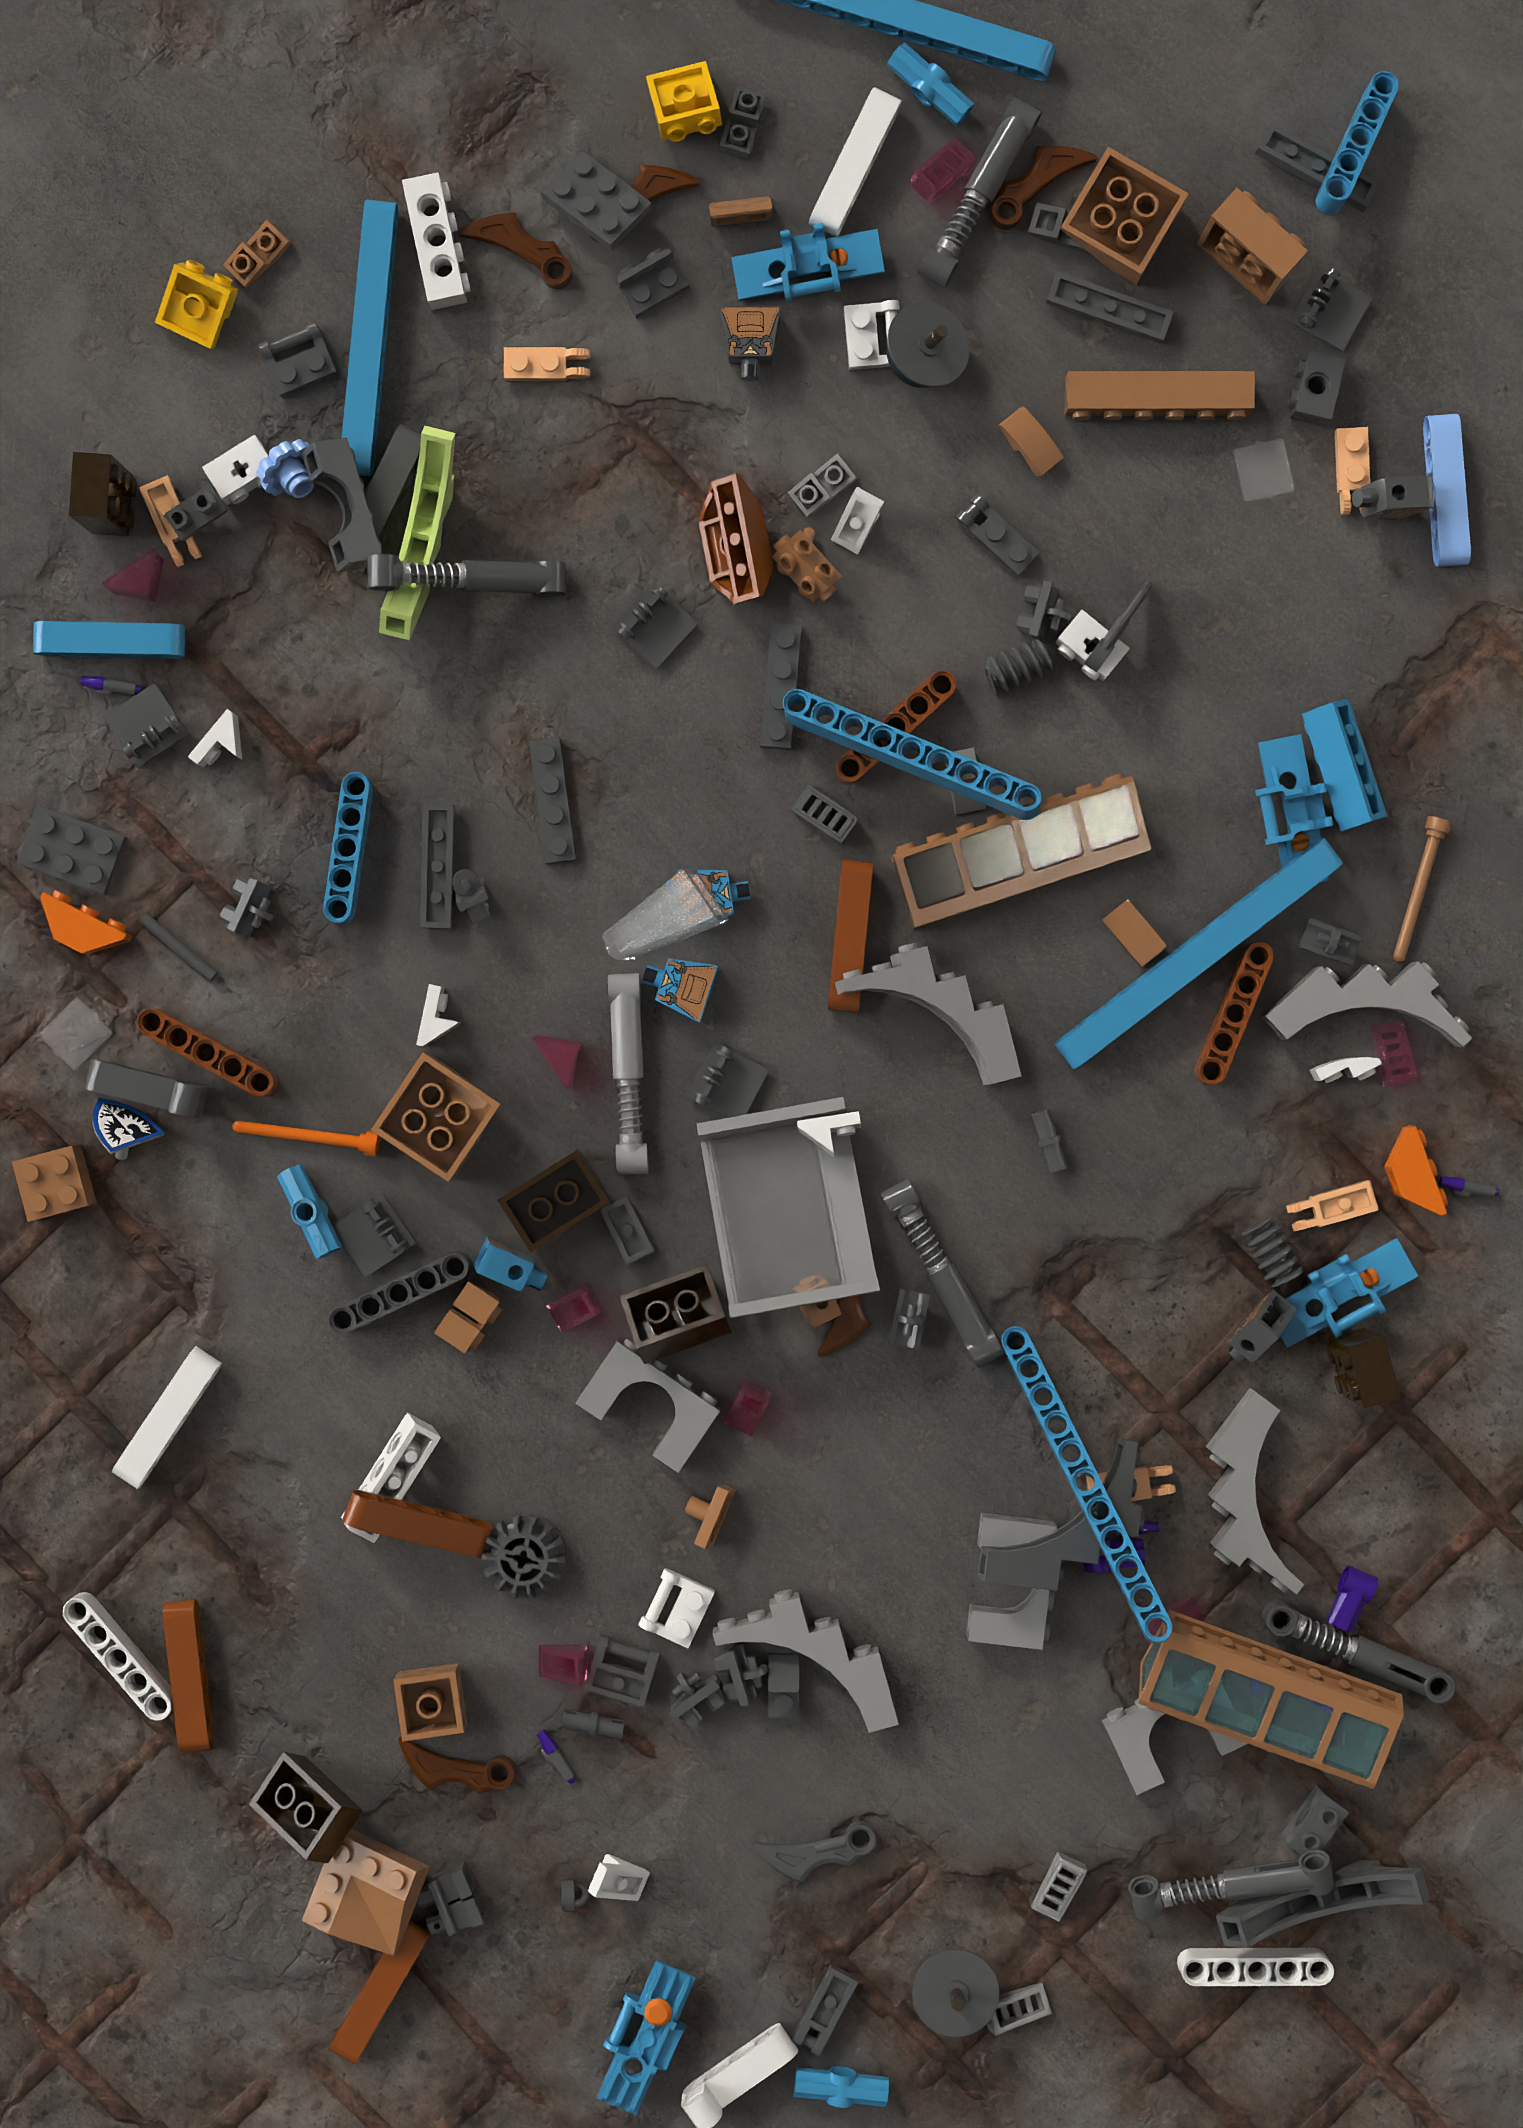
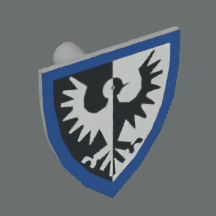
(122, 1127)

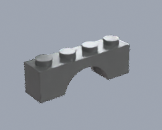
(333, 467)

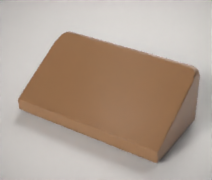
(740, 211)
(1134, 933)

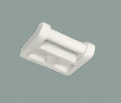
(862, 333)
(686, 1612)

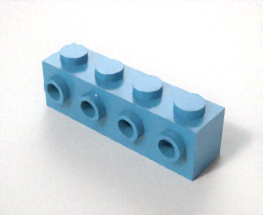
(1344, 764)

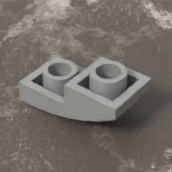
(822, 485)

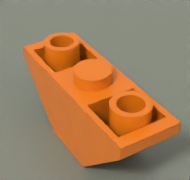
(81, 926)
(1413, 1173)

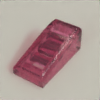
(927, 184)
(1405, 1050)

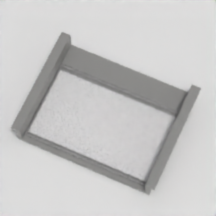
(786, 1211)

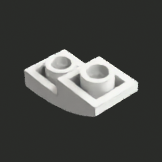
(1353, 1067)

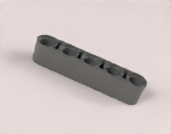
(392, 479)
(385, 1296)

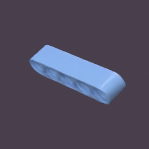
(1450, 510)

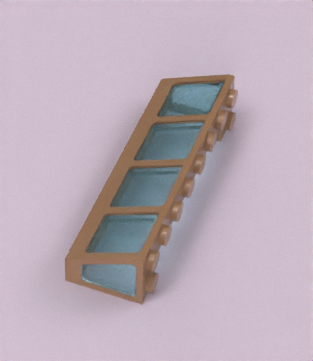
(1271, 1699)

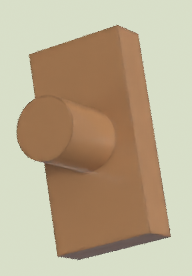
(711, 1514)

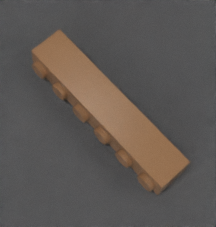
(1159, 394)

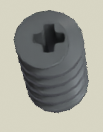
(1017, 665)
(1273, 1251)

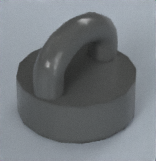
(567, 1895)

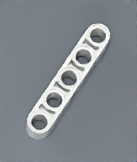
(855, 161)
(166, 1417)
(119, 1640)
(1266, 1976)

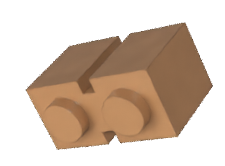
(460, 1329)

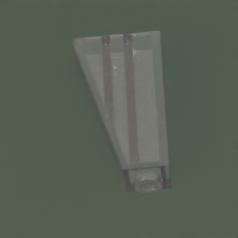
(665, 917)

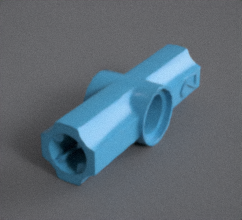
(930, 84)
(318, 1229)
(841, 2086)

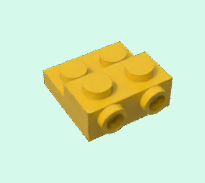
(684, 101)
(196, 303)

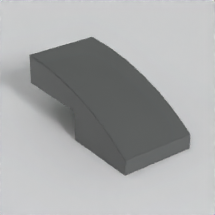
(1047, 224)

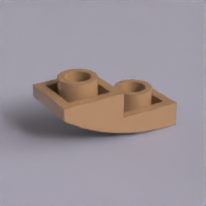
(258, 254)
(1031, 440)

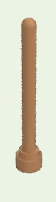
(1436, 831)

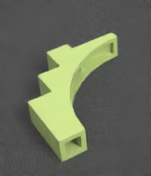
(423, 531)

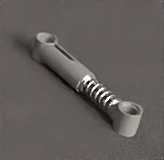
(628, 1069)

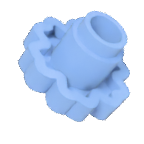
(285, 470)

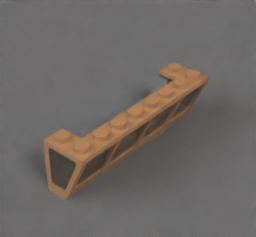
(1019, 854)

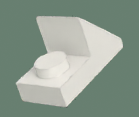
(857, 520)
(224, 733)
(431, 1025)
(820, 1128)
(618, 1880)

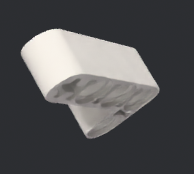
(736, 2075)

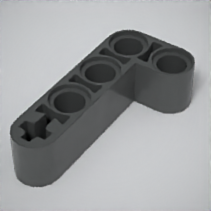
(147, 1088)

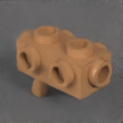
(806, 565)

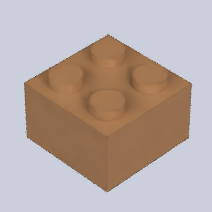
(54, 1182)
(430, 1702)

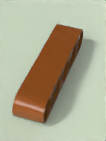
(905, 715)
(850, 930)
(1244, 1002)
(192, 1050)
(417, 1523)
(188, 1676)
(377, 1995)

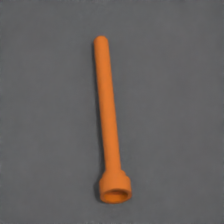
(366, 1143)

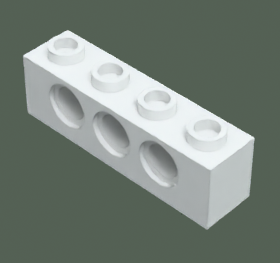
(420, 194)
(399, 1463)

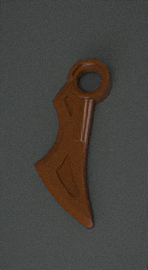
(1048, 165)
(658, 181)
(507, 233)
(846, 1326)
(437, 1769)

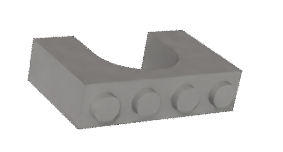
(692, 1410)
(1022, 1624)
(1130, 1735)

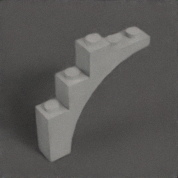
(1406, 993)
(982, 1030)
(1242, 1534)
(823, 1642)

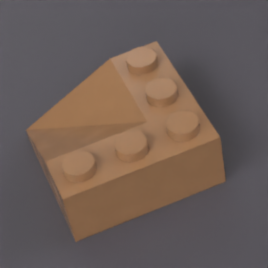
(1123, 214)
(1251, 245)
(436, 1116)
(366, 1893)

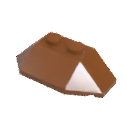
(735, 540)

